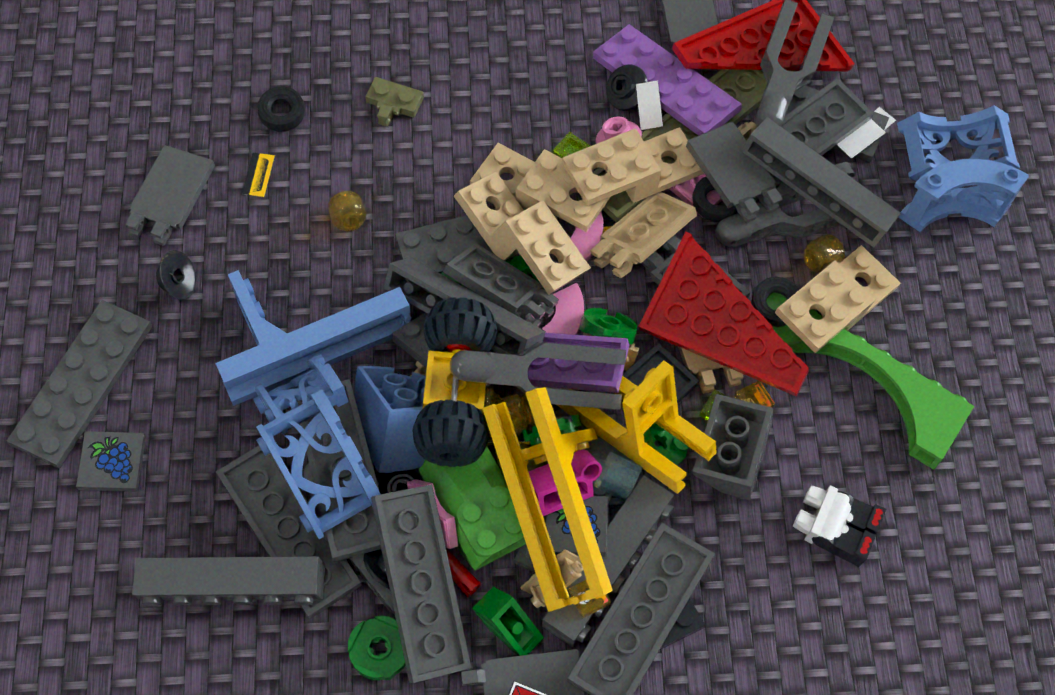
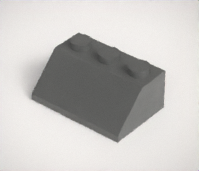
(740, 439)

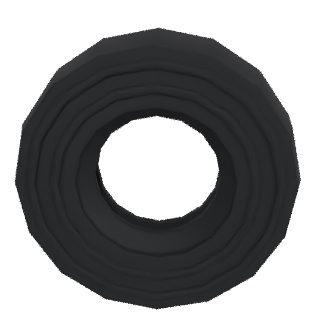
(277, 95)
(704, 207)
(765, 288)

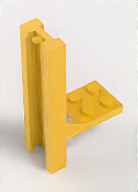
(643, 405)
(558, 452)

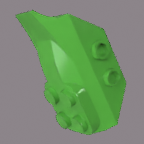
(481, 508)

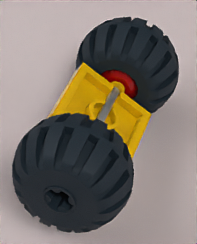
(452, 420)

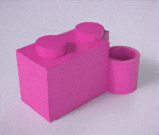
(586, 471)

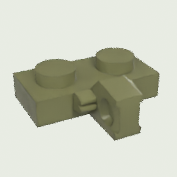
(393, 99)

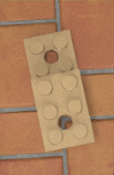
(631, 166)
(539, 181)
(527, 232)
(837, 298)

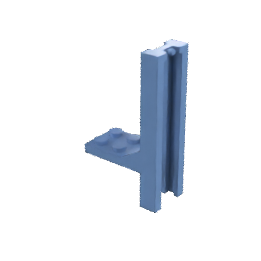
(285, 355)

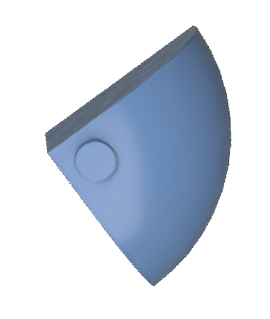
(388, 411)

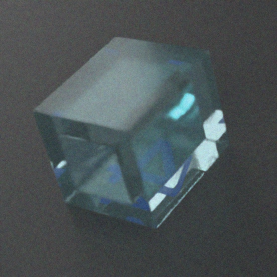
(617, 476)

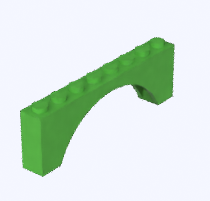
(928, 410)

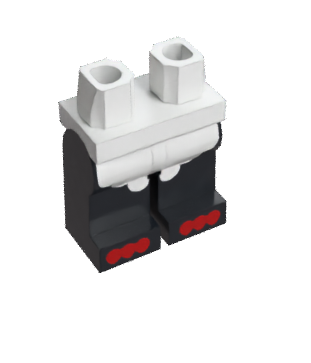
(840, 523)

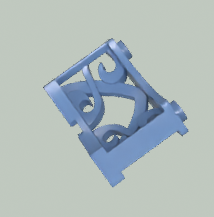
(923, 131)
(940, 192)
(301, 388)
(328, 422)

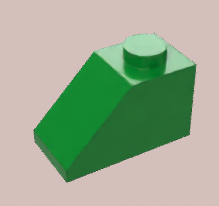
(508, 621)

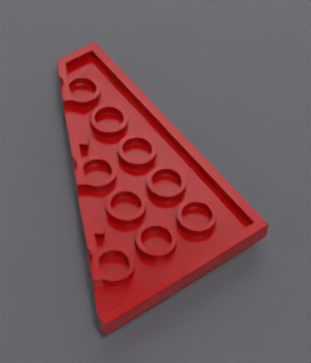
(744, 38)
(710, 317)

